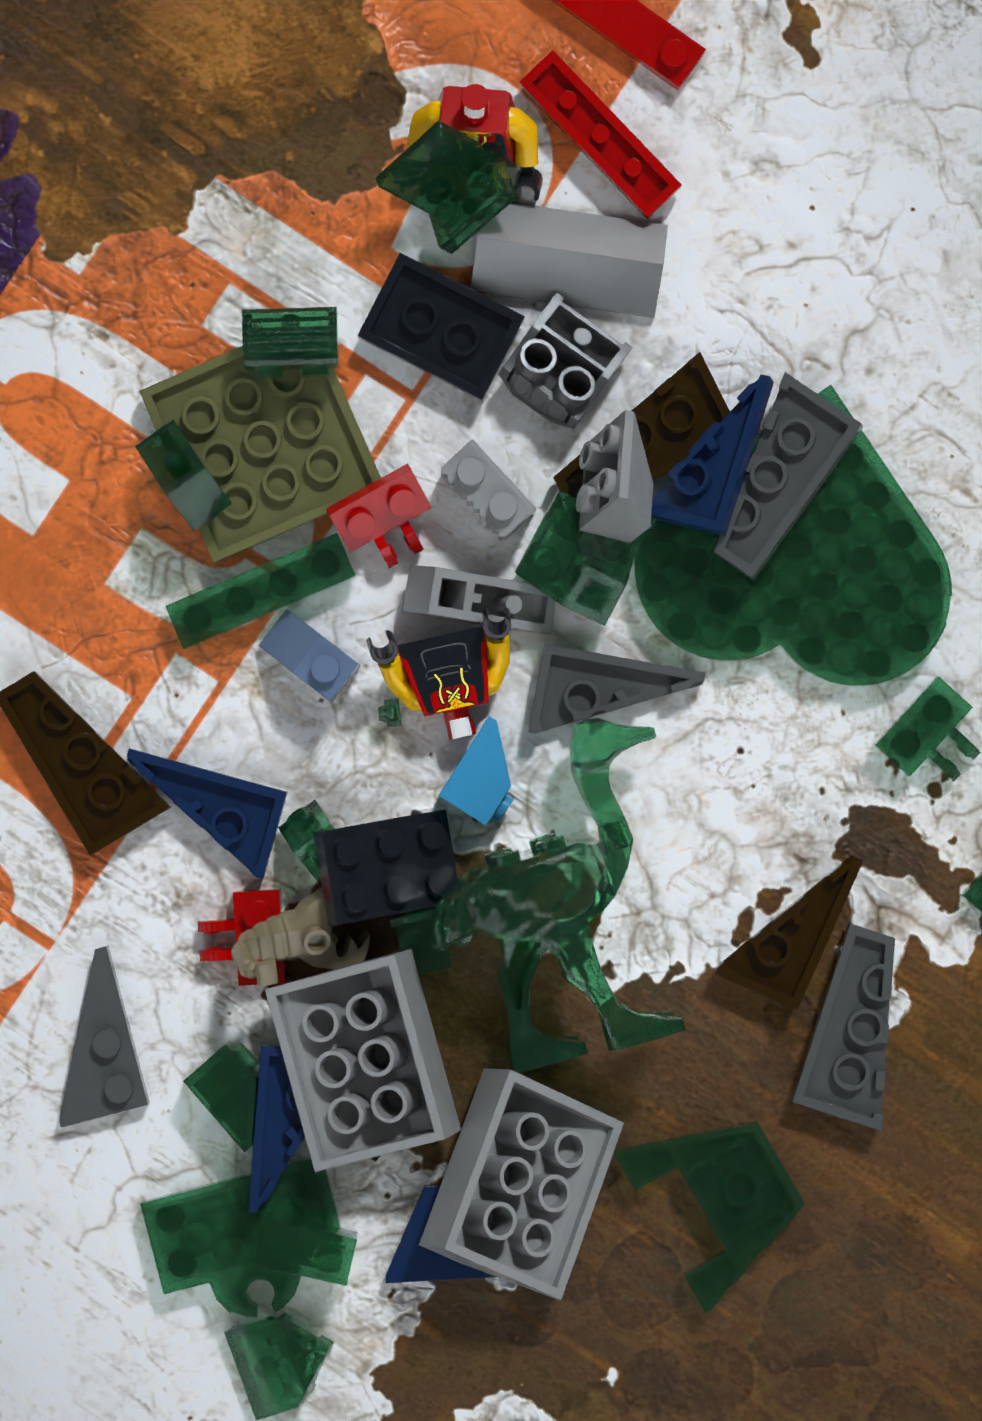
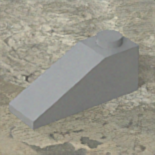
(465, 596)

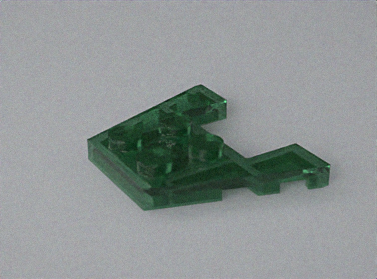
(737, 1187)

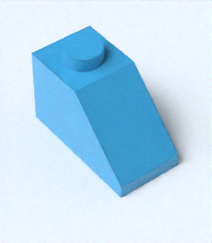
(481, 777)

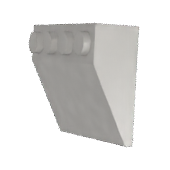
(363, 1060)
(522, 1182)

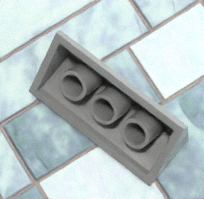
(580, 255)

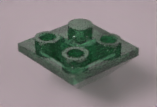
(576, 566)

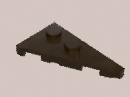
(788, 949)

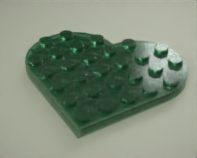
(845, 595)

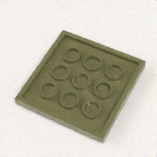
(271, 444)

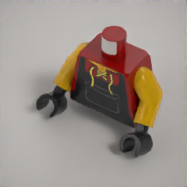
(491, 121)
(448, 671)

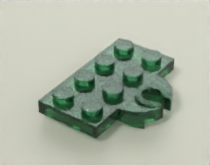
(213, 1238)

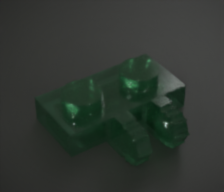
(924, 727)

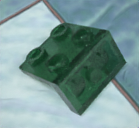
(452, 181)

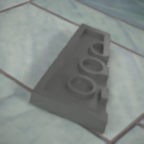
(790, 464)
(847, 1048)

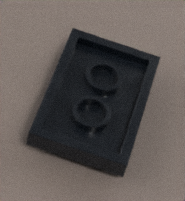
(441, 326)
(385, 866)

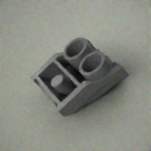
(562, 364)

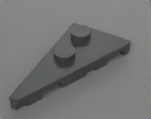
(587, 684)
(104, 1063)

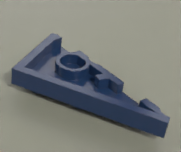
(708, 481)
(232, 810)
(276, 1127)

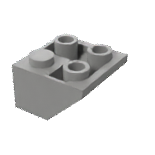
(616, 482)

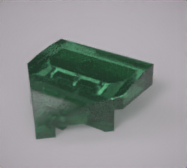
(276, 1362)

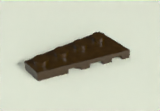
(667, 421)
(84, 773)

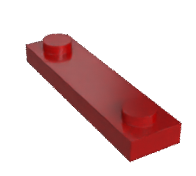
(640, 35)
(600, 134)

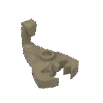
(293, 936)

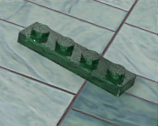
(260, 591)

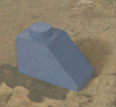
(309, 655)

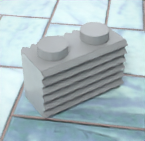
(487, 490)

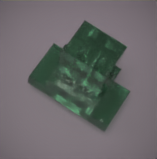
(390, 713)

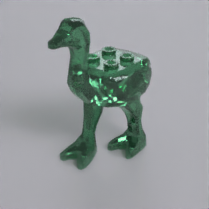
(545, 902)

